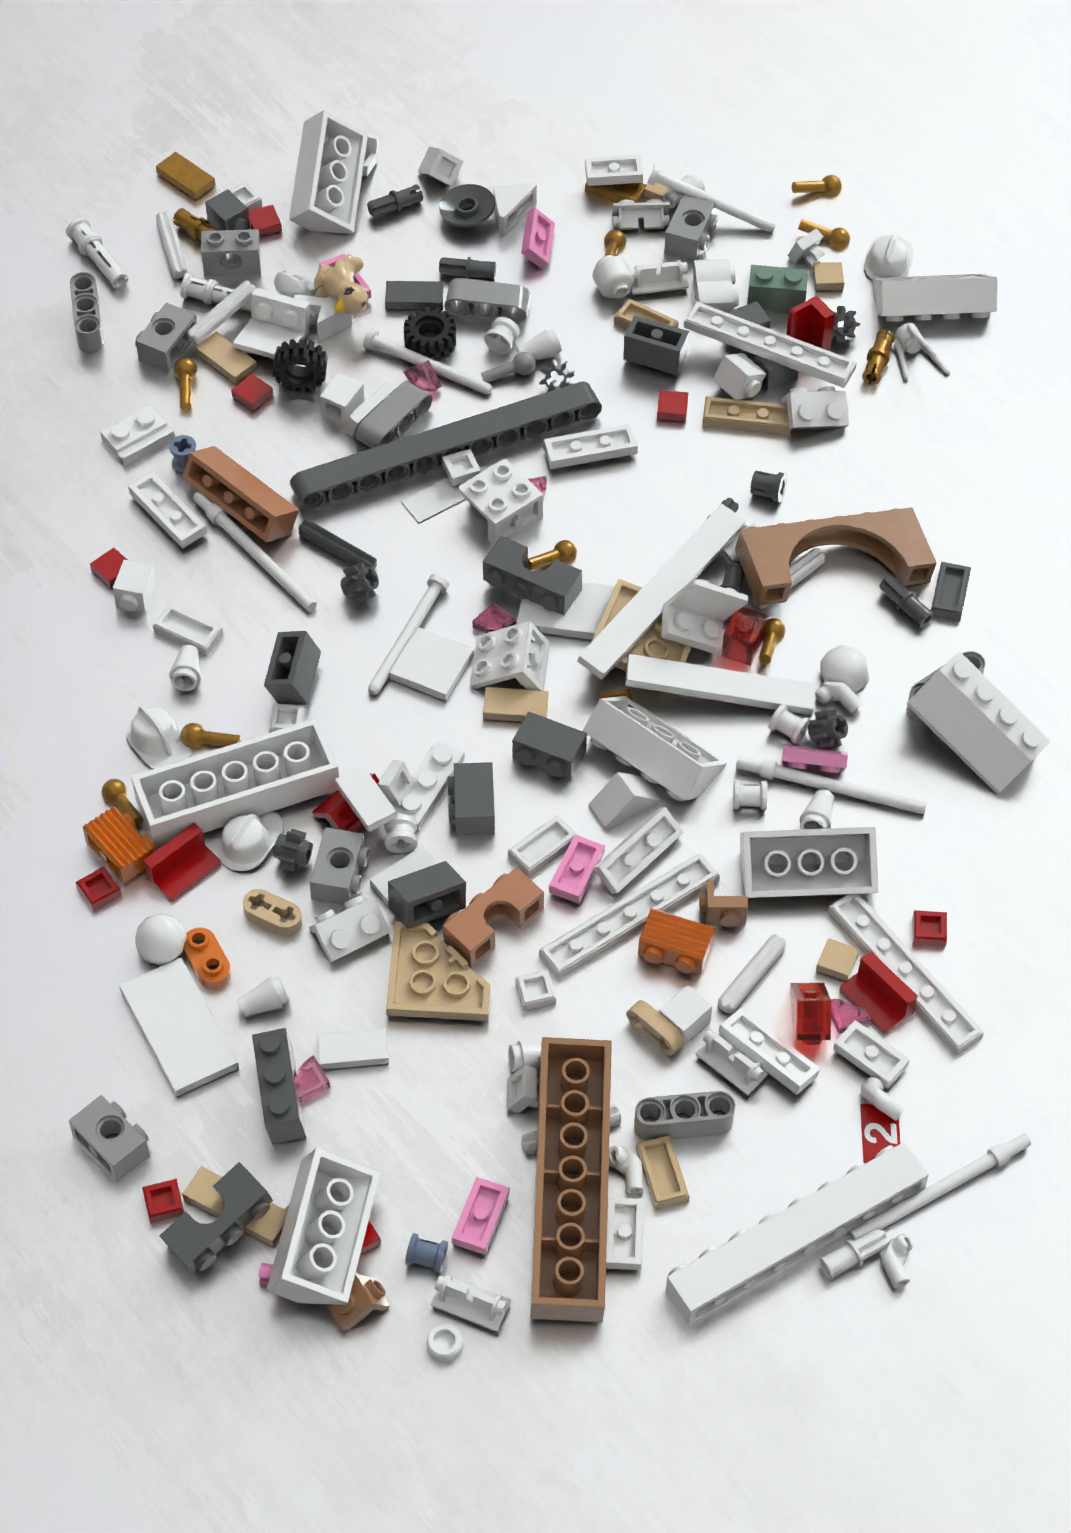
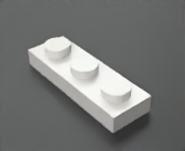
(590, 446)
(167, 509)
(430, 781)
(638, 850)
(769, 1050)

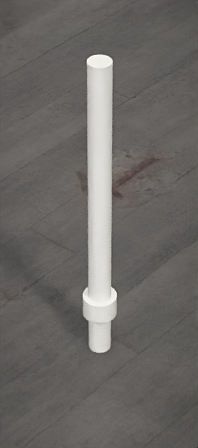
(219, 516)
(770, 769)
(996, 1156)

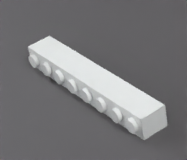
(794, 1233)

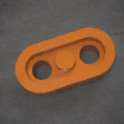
(205, 955)

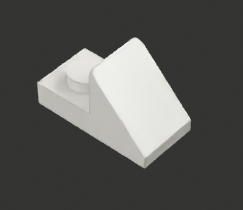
(324, 317)

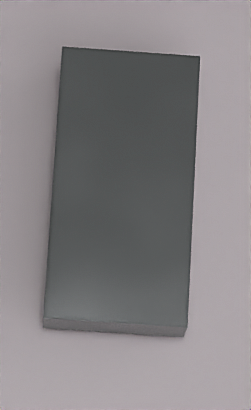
(414, 294)
(950, 591)

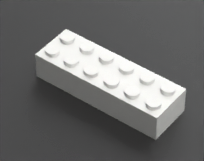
(236, 781)

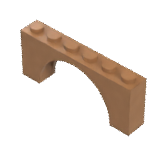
(888, 535)

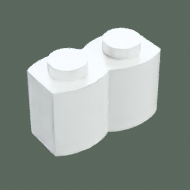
(714, 284)

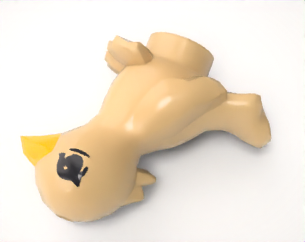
(340, 284)

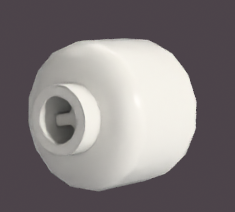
(613, 276)

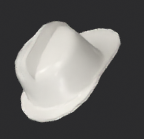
(888, 257)
(156, 737)
(249, 840)

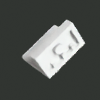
(272, 322)
(504, 499)
(698, 613)
(509, 654)

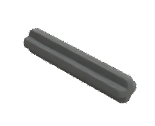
(335, 544)

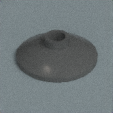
(467, 205)

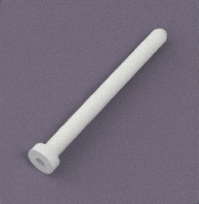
(721, 204)
(373, 340)
(437, 585)

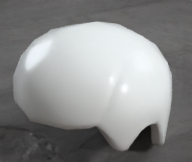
(293, 284)
(845, 665)
(160, 939)

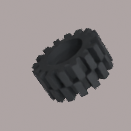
(430, 322)
(303, 354)

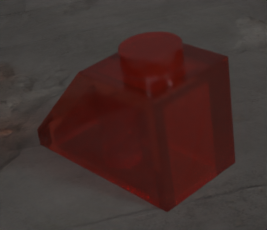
(744, 635)
(810, 1012)

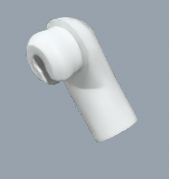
(873, 1094)
(894, 1258)

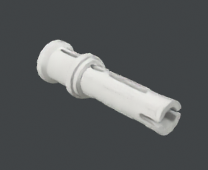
(91, 245)
(208, 291)

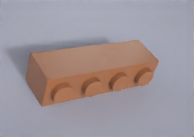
(240, 493)

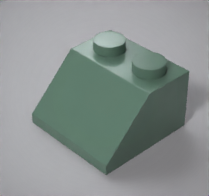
(777, 287)

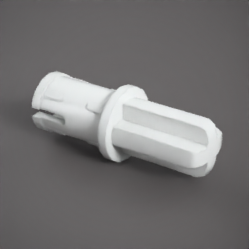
(853, 1253)

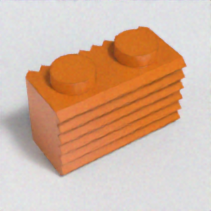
(118, 843)
(675, 942)

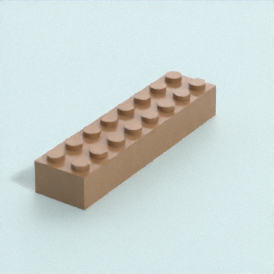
(571, 1180)

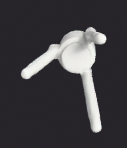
(912, 341)

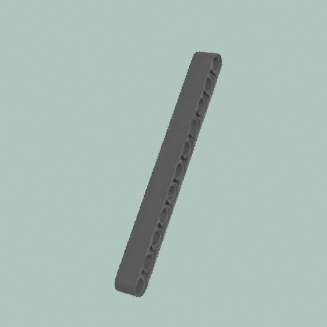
(424, 451)

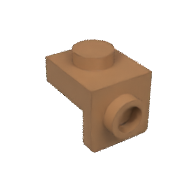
(723, 909)
(365, 1296)

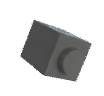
(227, 212)

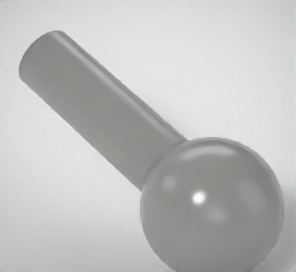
(522, 363)

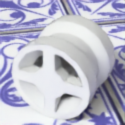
(502, 335)
(401, 834)

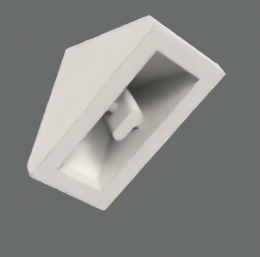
(512, 204)
(623, 799)

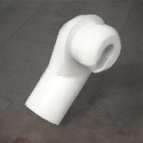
(838, 692)
(629, 1166)

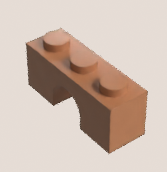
(510, 897)

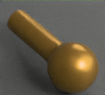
(829, 185)
(837, 237)
(614, 241)
(185, 370)
(563, 551)
(774, 632)
(194, 736)
(115, 792)

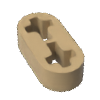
(271, 914)
(655, 1027)

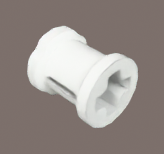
(789, 724)
(750, 795)

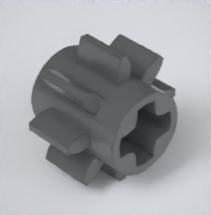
(849, 324)
(561, 370)
(359, 582)
(828, 728)
(292, 850)

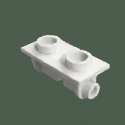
(627, 213)
(668, 277)
(731, 1062)
(470, 1302)

